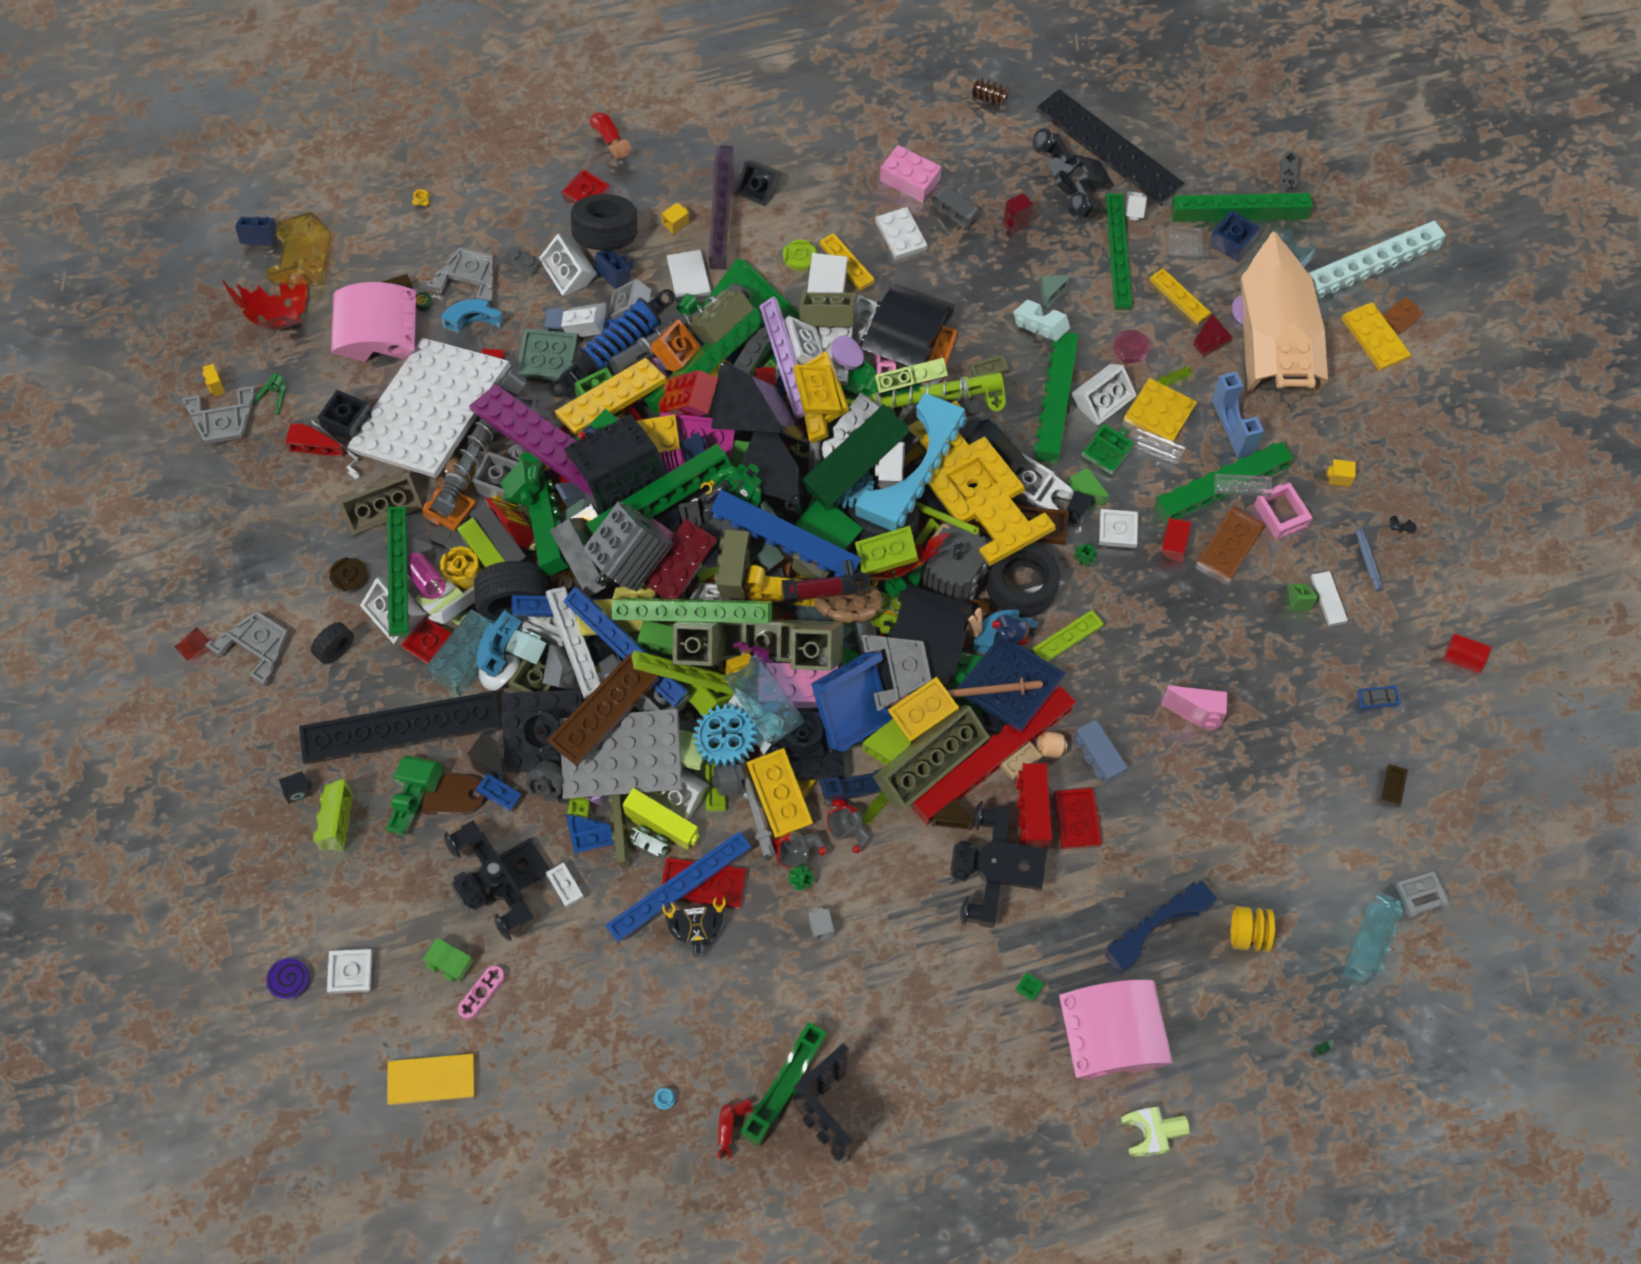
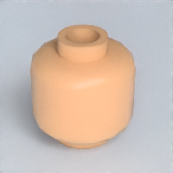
(1052, 744)

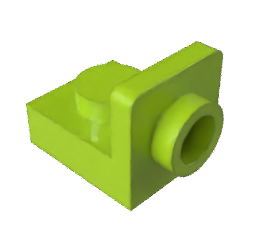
(579, 807)

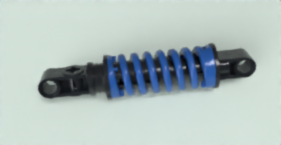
(613, 340)

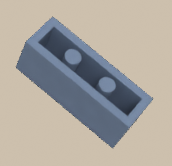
(1100, 752)

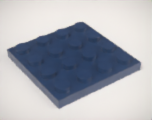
(1006, 665)

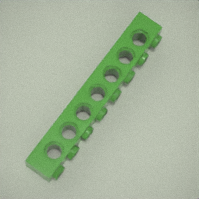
(692, 610)

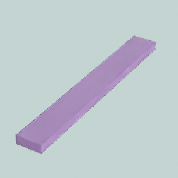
(783, 352)

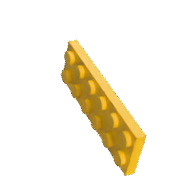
(612, 394)

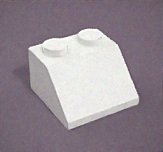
(584, 320)

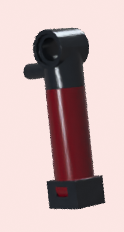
(825, 587)

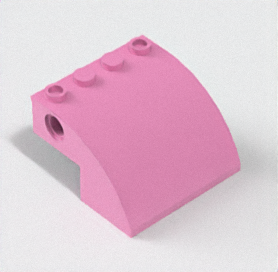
(373, 319)
(1115, 1028)

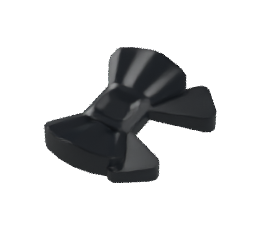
(1409, 526)

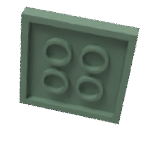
(546, 353)

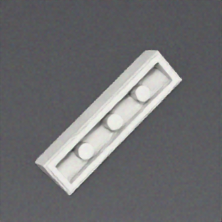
(454, 607)

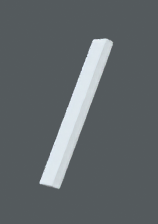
(573, 641)

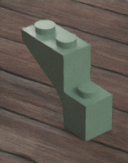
(766, 555)

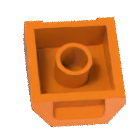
(675, 346)

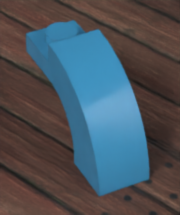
(470, 311)
(493, 642)

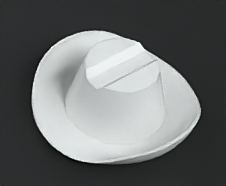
(503, 675)

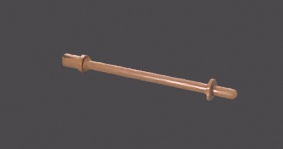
(989, 689)

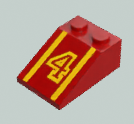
(514, 522)

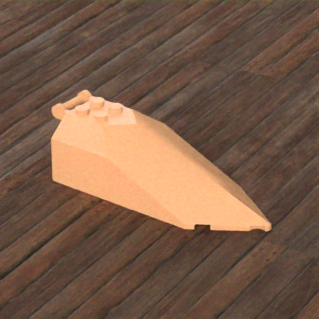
(1282, 320)

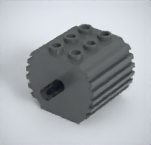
(627, 547)
(957, 567)

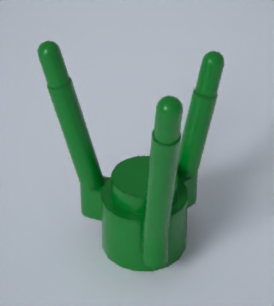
(274, 384)

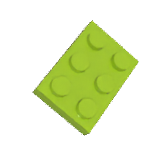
(887, 551)

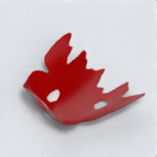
(273, 307)
(922, 555)

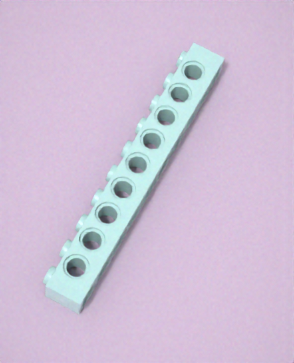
(1377, 258)

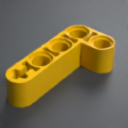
(767, 588)

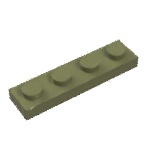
(619, 835)

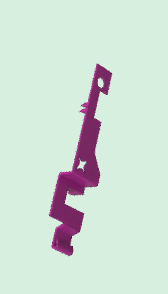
(756, 650)

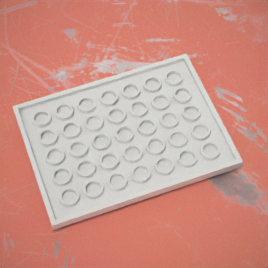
(427, 407)

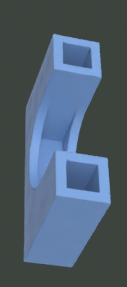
(1242, 434)

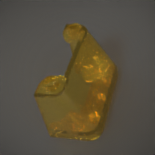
(304, 251)

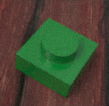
(1029, 987)

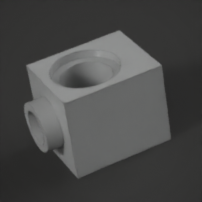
(821, 924)

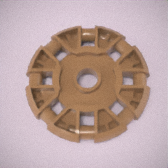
(857, 609)

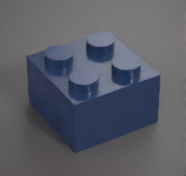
(1234, 235)

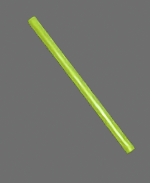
(947, 518)

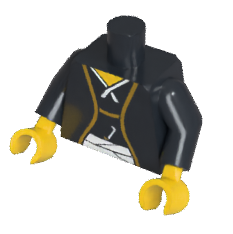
(696, 926)

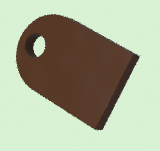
(452, 796)

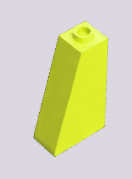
(659, 819)

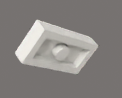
(564, 885)

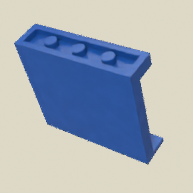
(848, 701)

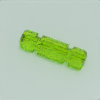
(1175, 376)
(874, 808)

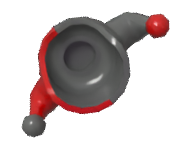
(846, 822)
(793, 848)

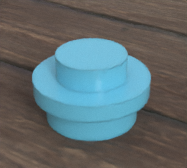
(664, 1098)

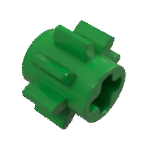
(1085, 554)
(800, 877)

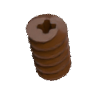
(987, 92)

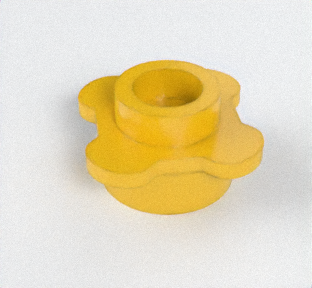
(421, 198)

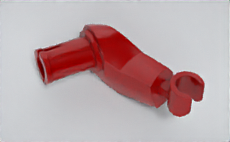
(726, 1124)

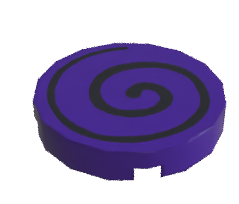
(287, 979)

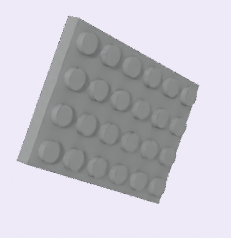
(635, 754)

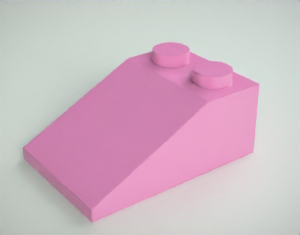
(1198, 706)

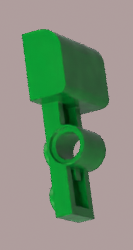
(416, 777)

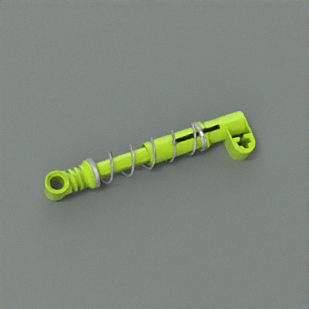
(962, 388)

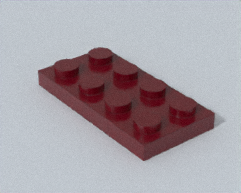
(681, 561)

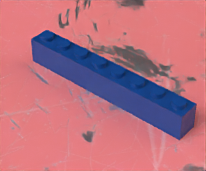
(781, 533)

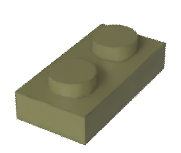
(989, 366)

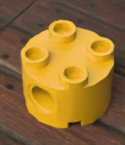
(460, 567)

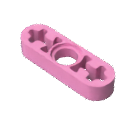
(495, 983)

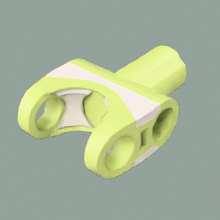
(432, 605)
(1155, 1130)

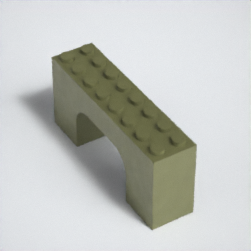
(801, 642)

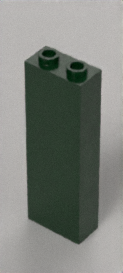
(855, 456)

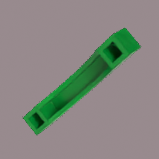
(779, 1093)

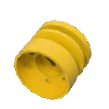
(1256, 928)

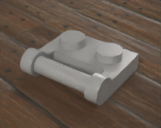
(1418, 888)

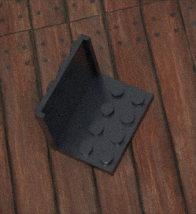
(616, 461)
(813, 1113)

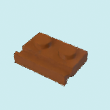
(1403, 315)

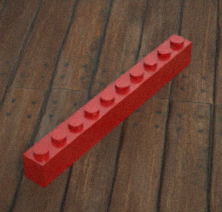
(988, 759)

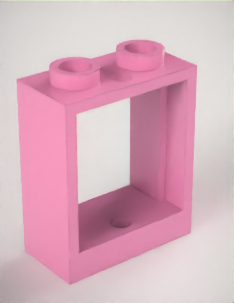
(1291, 526)

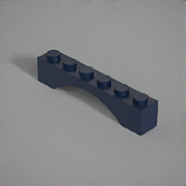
(1193, 902)

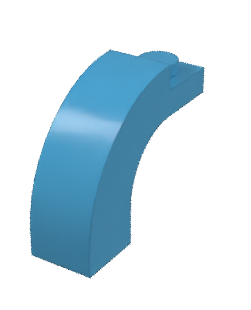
(989, 634)

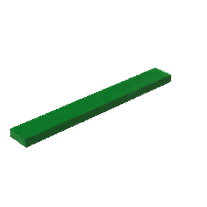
(1118, 252)
(397, 572)

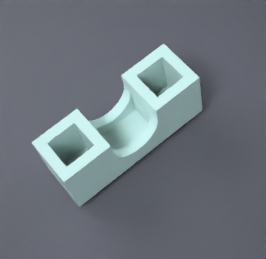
(1051, 326)
(525, 645)

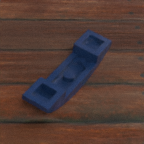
(849, 788)

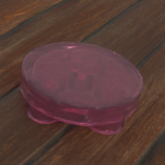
(1131, 346)

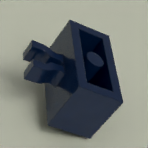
(256, 231)
(613, 267)

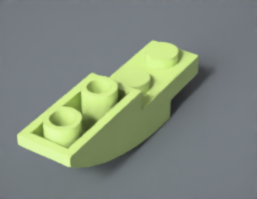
(911, 375)

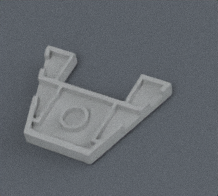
(467, 267)
(224, 422)
(257, 636)
(906, 663)

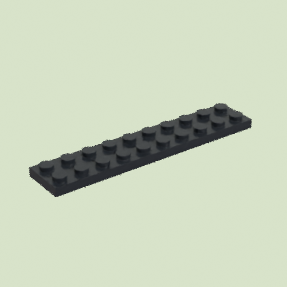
(1110, 147)
(399, 727)

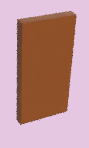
(1230, 544)

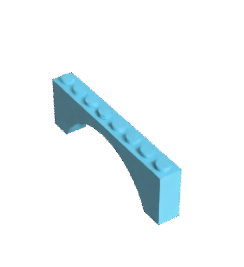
(892, 504)

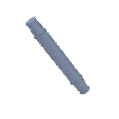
(1369, 560)

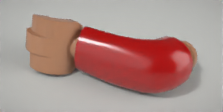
(605, 126)

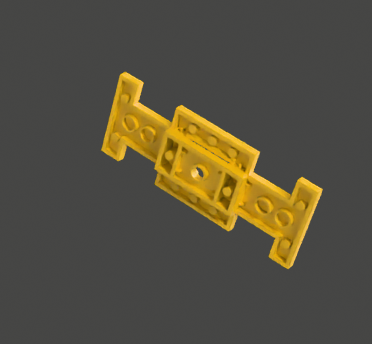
(988, 501)

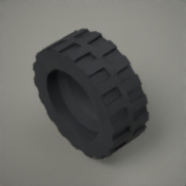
(332, 643)

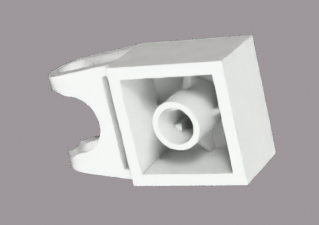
(1041, 486)

